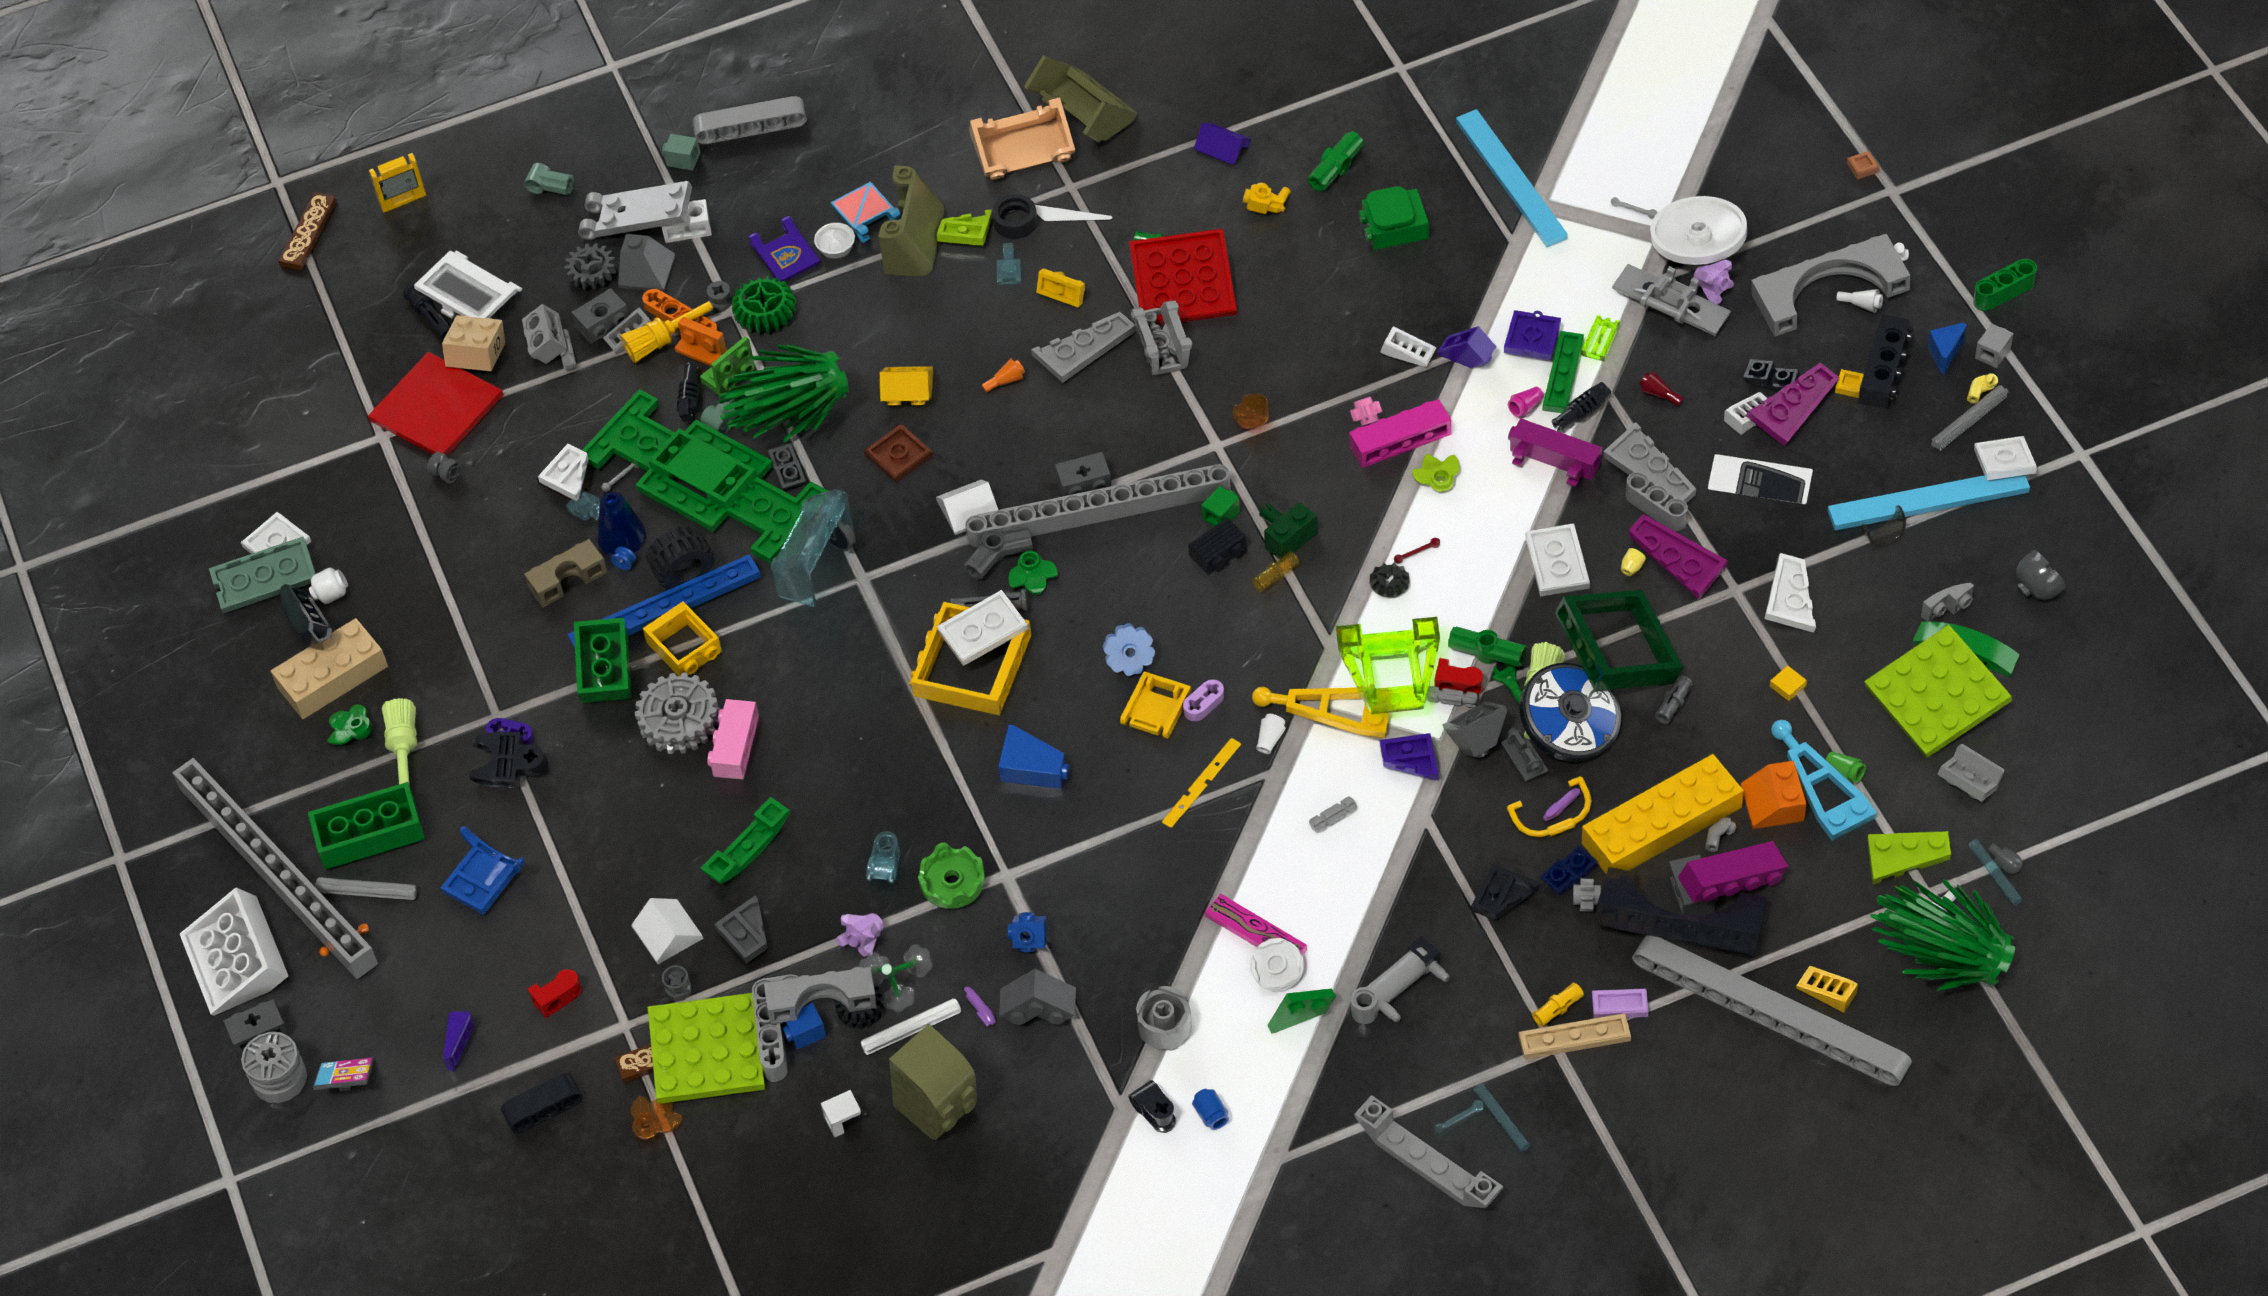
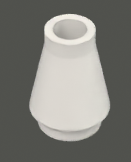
(1270, 732)

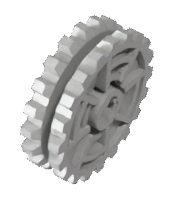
(677, 713)

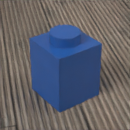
(806, 1029)

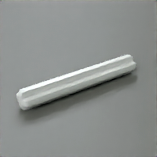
(910, 1026)

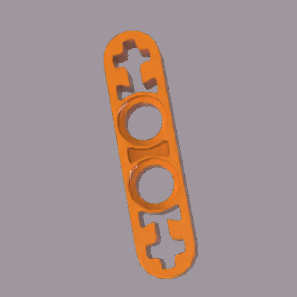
(667, 302)

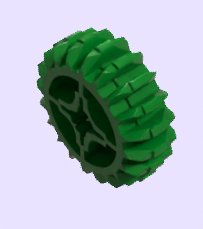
(749, 309)

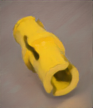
(1557, 1004)

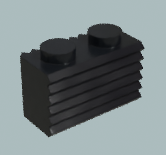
(1217, 546)

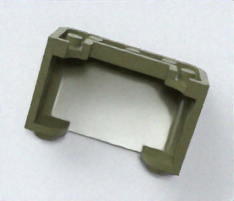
(911, 243)

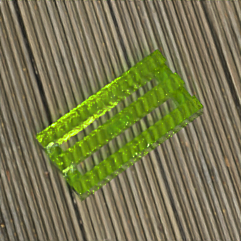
(1605, 325)

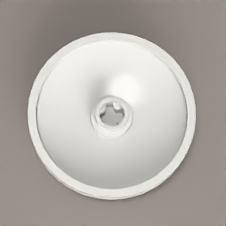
(1698, 230)

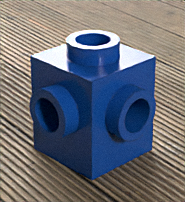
(1036, 928)

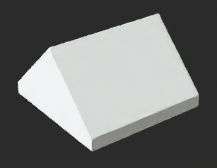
(966, 502)
(665, 928)

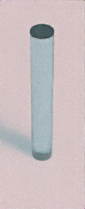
(1995, 872)
(1502, 1117)

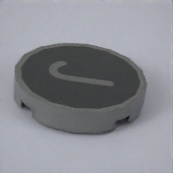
(842, 537)

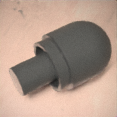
(2006, 859)

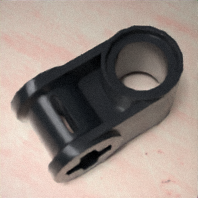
(1154, 1106)

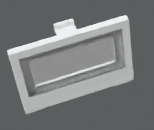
(465, 287)

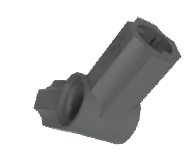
(995, 548)

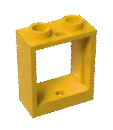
(671, 623)

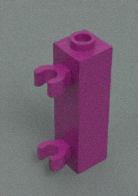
(1555, 449)

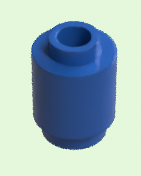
(1210, 1108)

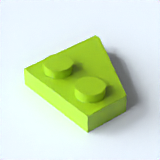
(965, 229)

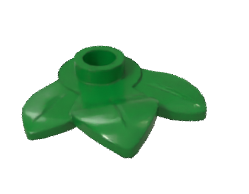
(1033, 575)
(349, 725)

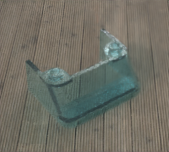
(805, 544)

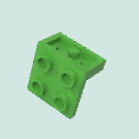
(732, 362)

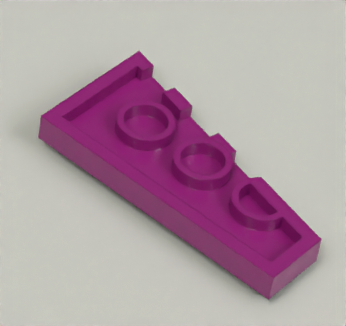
(1793, 404)
(1684, 559)

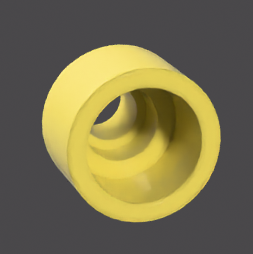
(1632, 562)

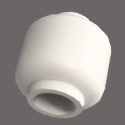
(328, 585)

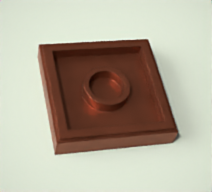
(898, 453)

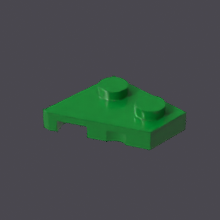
(1300, 1007)

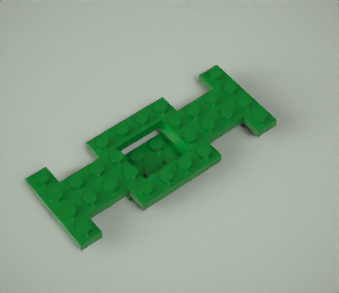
(707, 461)

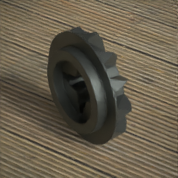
(1396, 586)

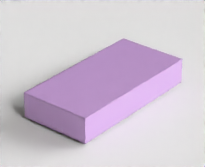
(1613, 1002)

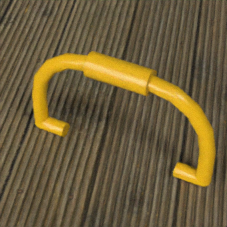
(1558, 827)

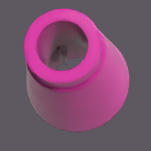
(1524, 401)

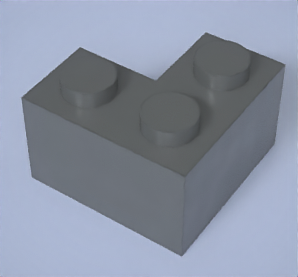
(1037, 996)

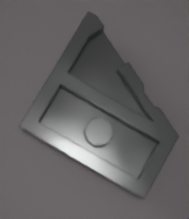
(744, 930)

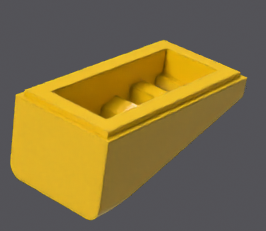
(1832, 998)

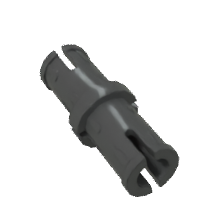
(1673, 699)

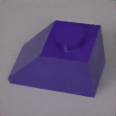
(1468, 348)

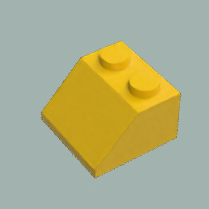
(906, 384)

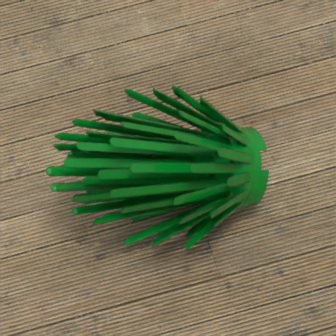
(786, 391)
(1944, 939)

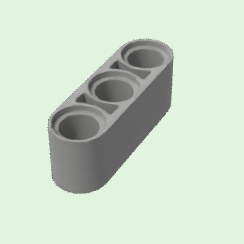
(1656, 501)

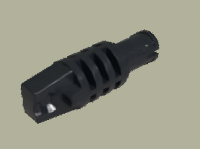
(688, 393)
(1582, 406)

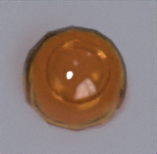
(1252, 411)

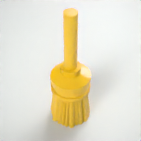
(656, 334)

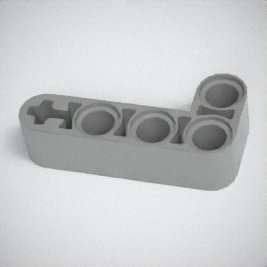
(769, 1032)

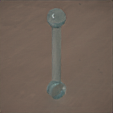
(1477, 1107)

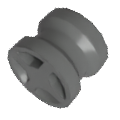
(719, 295)

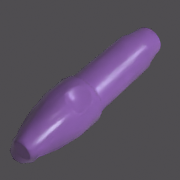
(1558, 807)
(984, 1012)

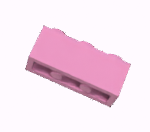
(733, 739)

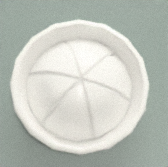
(834, 240)

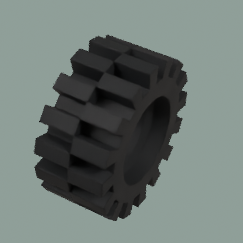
(862, 1016)

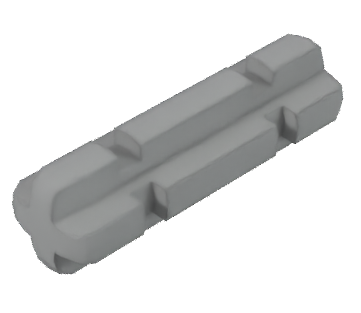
(568, 356)
(1452, 696)
(1332, 814)

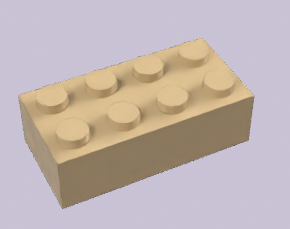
(329, 668)

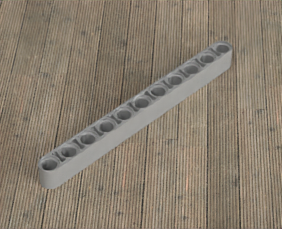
(1101, 504)
(1772, 1010)

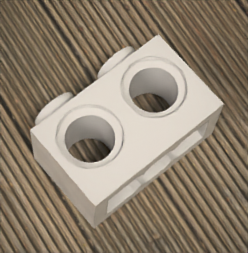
(695, 225)

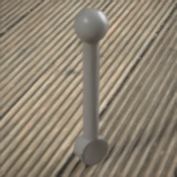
(1651, 213)
(607, 486)

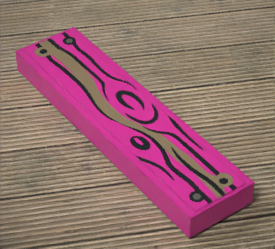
(1246, 923)

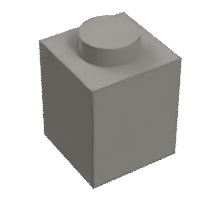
(1994, 345)

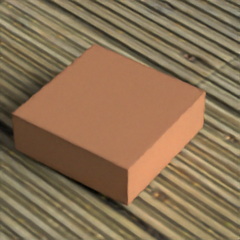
(1863, 165)

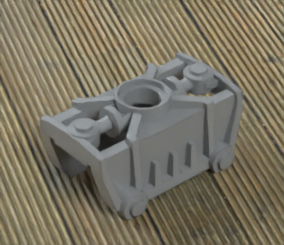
(1171, 333)

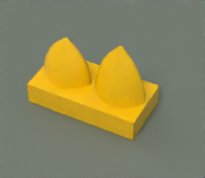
(1060, 287)

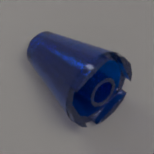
(618, 525)

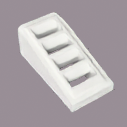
(1397, 351)
(1732, 414)

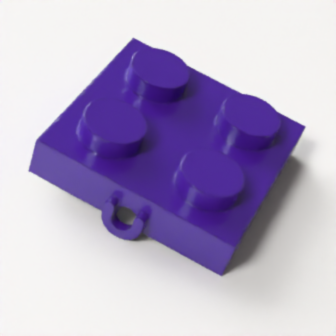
(1532, 335)

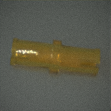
(1275, 571)

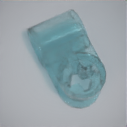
(884, 862)

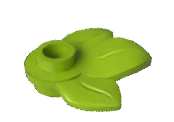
(1435, 470)

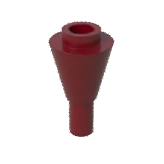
(1655, 386)

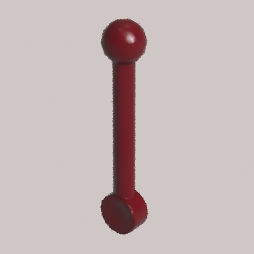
(1434, 543)

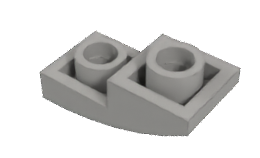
(1948, 599)

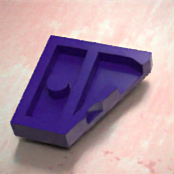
(1410, 755)

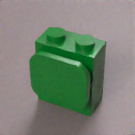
(1393, 217)

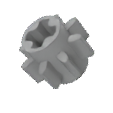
(1586, 894)

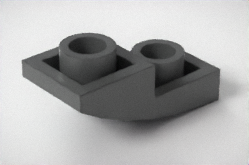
(786, 466)

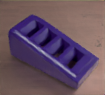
(457, 1034)

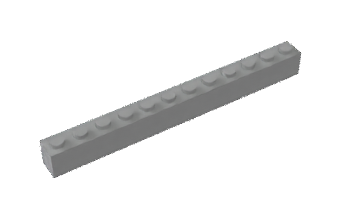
(275, 868)

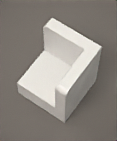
(840, 1110)

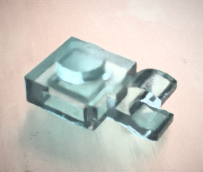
(1008, 269)
(585, 506)

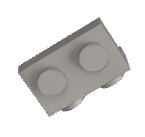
(1972, 773)

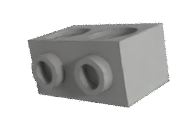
(544, 334)

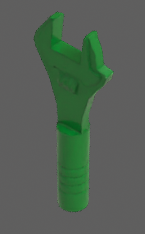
(1508, 678)

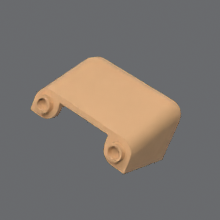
(1022, 140)

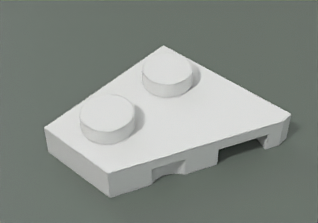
(566, 472)

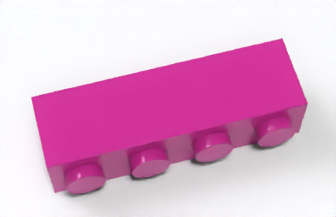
(1400, 433)

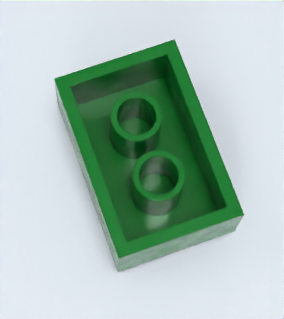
(602, 660)

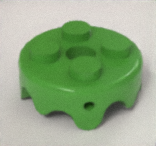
(946, 863)

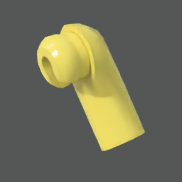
(1981, 385)

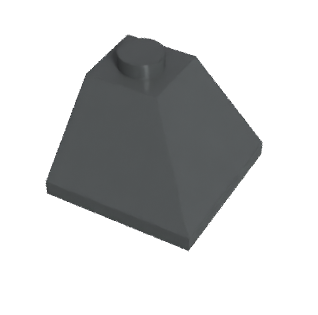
(644, 264)
(1477, 728)

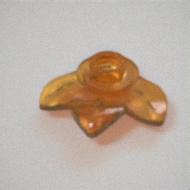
(656, 1115)

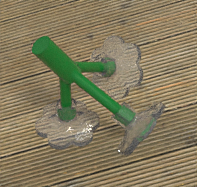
(916, 963)

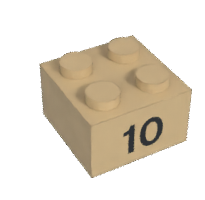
(473, 343)

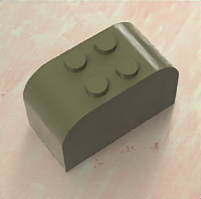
(932, 1082)

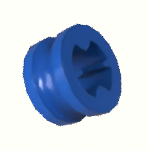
(623, 558)

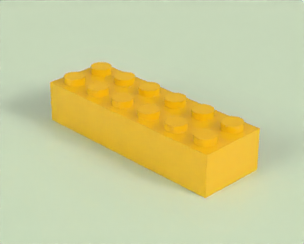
(1663, 816)

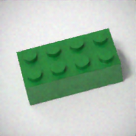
(366, 825)

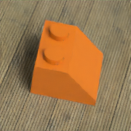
(1774, 796)

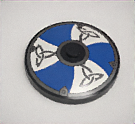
(1567, 714)

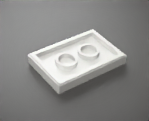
(1557, 560)
(982, 627)

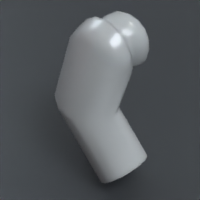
(1723, 826)

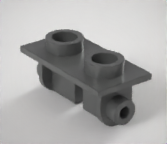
(1523, 755)

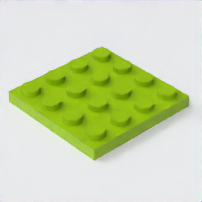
(1938, 691)
(705, 1048)

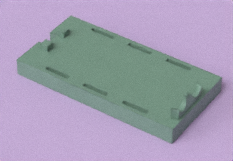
(262, 574)

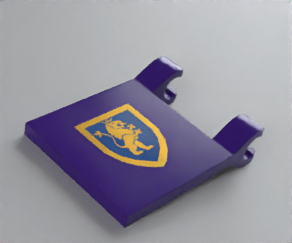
(787, 254)

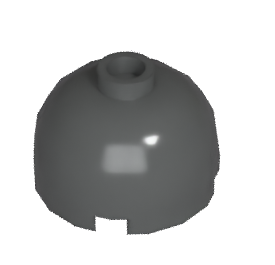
(2038, 578)

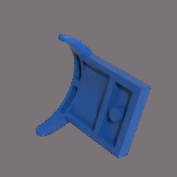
(480, 874)

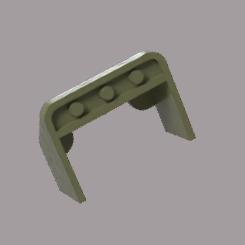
(1081, 97)

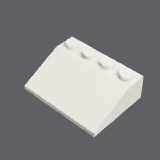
(233, 952)

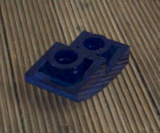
(1570, 871)

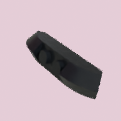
(304, 615)

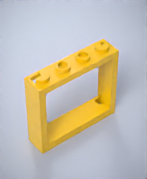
(960, 697)

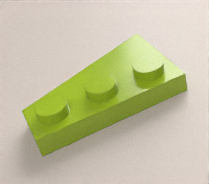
(1902, 852)

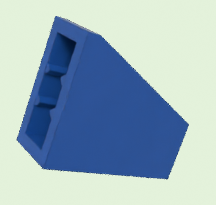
(1031, 761)

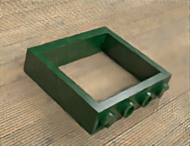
(1600, 675)

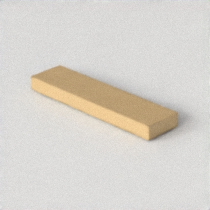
(1574, 1036)

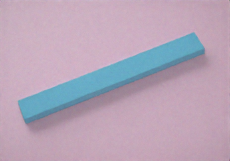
(1511, 178)
(1925, 500)

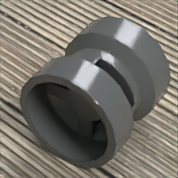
(442, 466)
(676, 983)

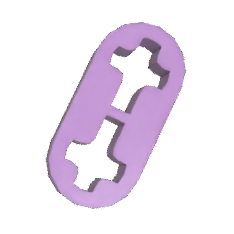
(1203, 700)

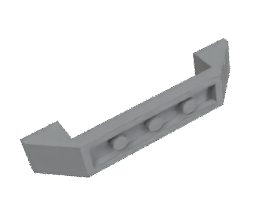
(1423, 1159)

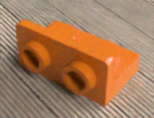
(700, 342)

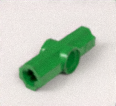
(1335, 161)
(1487, 646)

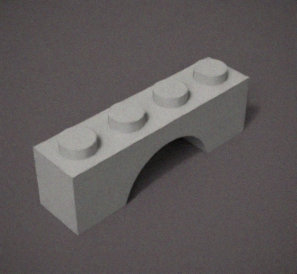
(850, 987)

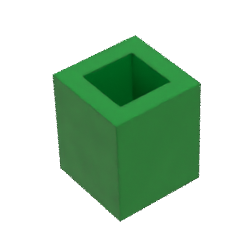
(1219, 506)

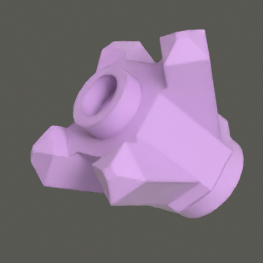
(1714, 279)
(860, 932)

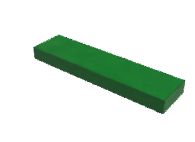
(1563, 372)

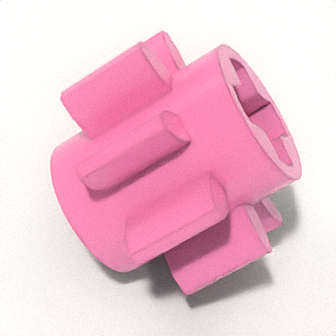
(1366, 411)

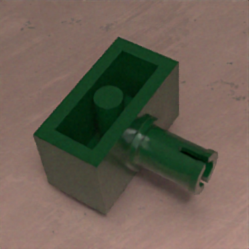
(1288, 530)

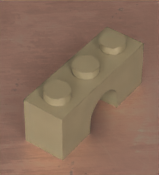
(580, 561)

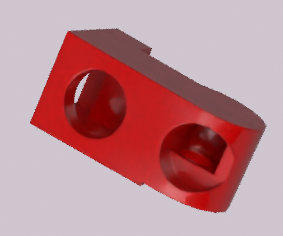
(1458, 678)
(556, 993)

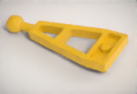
(1371, 724)

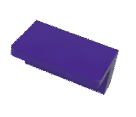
(1220, 142)

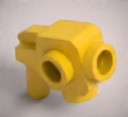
(1262, 200)

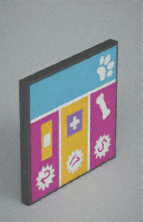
(343, 1074)

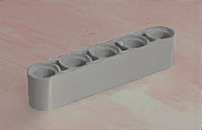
(749, 120)

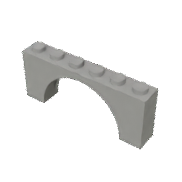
(1871, 259)

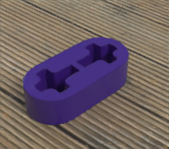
(511, 726)

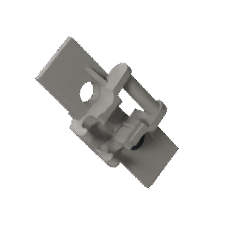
(1671, 298)

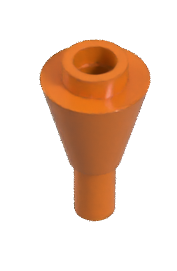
(1009, 373)

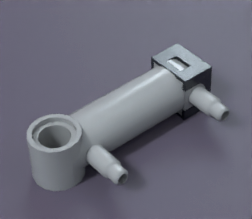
(1419, 961)

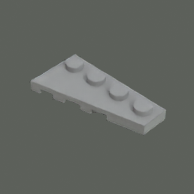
(1080, 349)
(1637, 453)

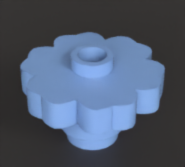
(1131, 659)

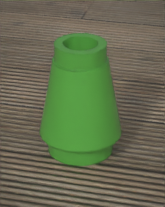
(1848, 766)

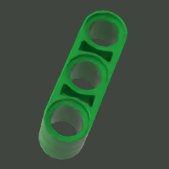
(2005, 284)

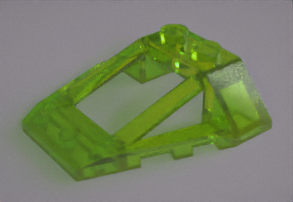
(1391, 645)

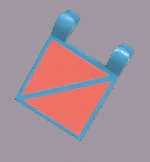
(864, 207)

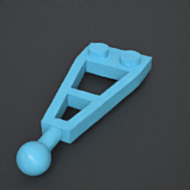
(1840, 818)

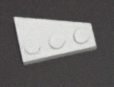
(1789, 595)

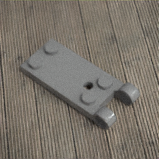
(641, 208)

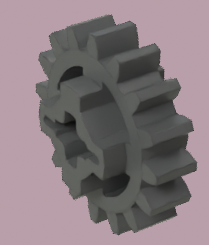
(592, 264)

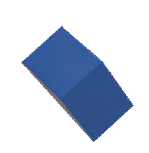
(1945, 344)

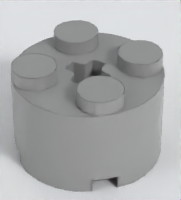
(1164, 1018)

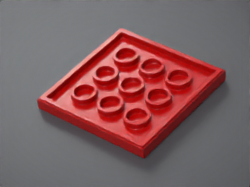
(1187, 270)
(435, 405)

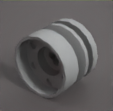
(274, 1067)

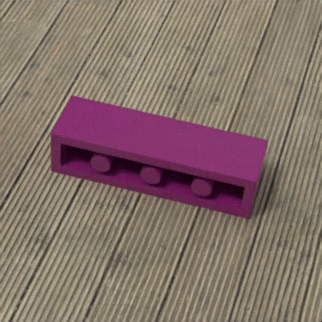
(1733, 872)

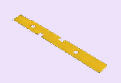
(1199, 785)

